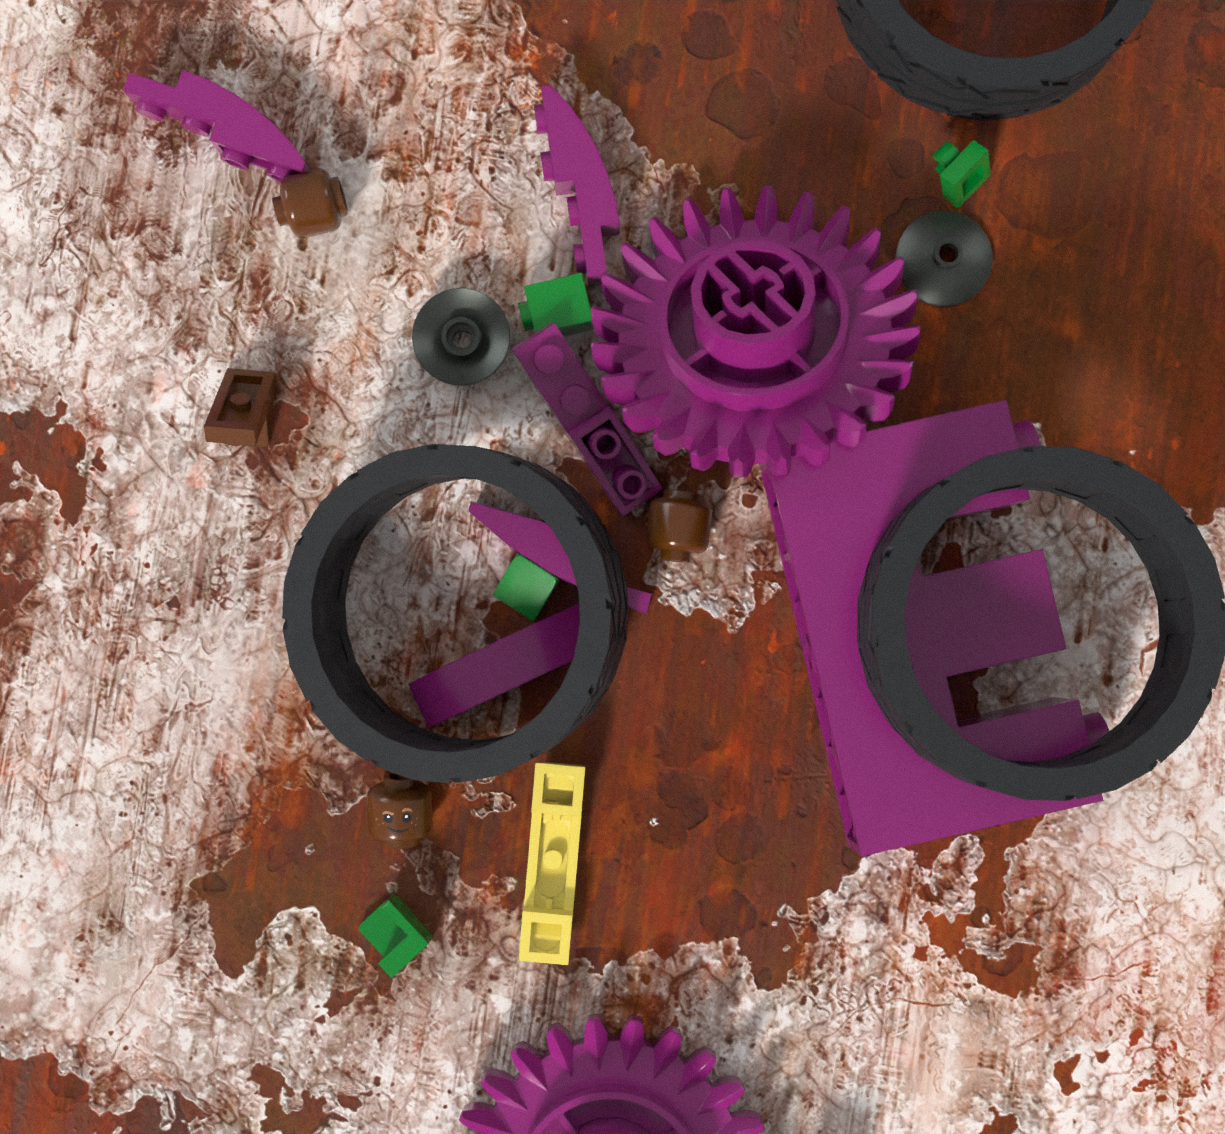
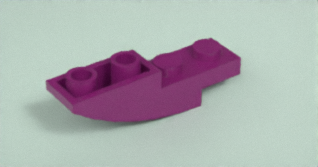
(237, 128)
(578, 170)
(586, 418)

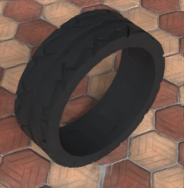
(975, 84)
(1188, 615)
(317, 621)

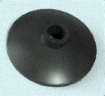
(939, 281)
(458, 312)

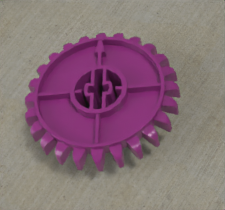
(755, 336)
(610, 1087)

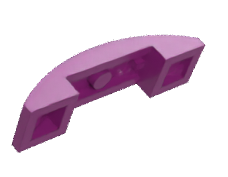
(497, 667)

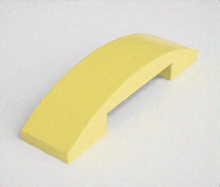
(552, 863)

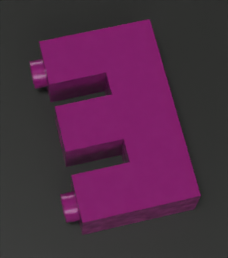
(954, 624)

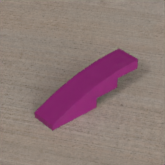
(540, 545)

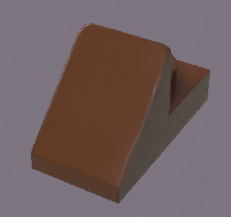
(242, 409)

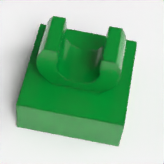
(961, 171)

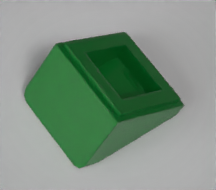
(525, 587)

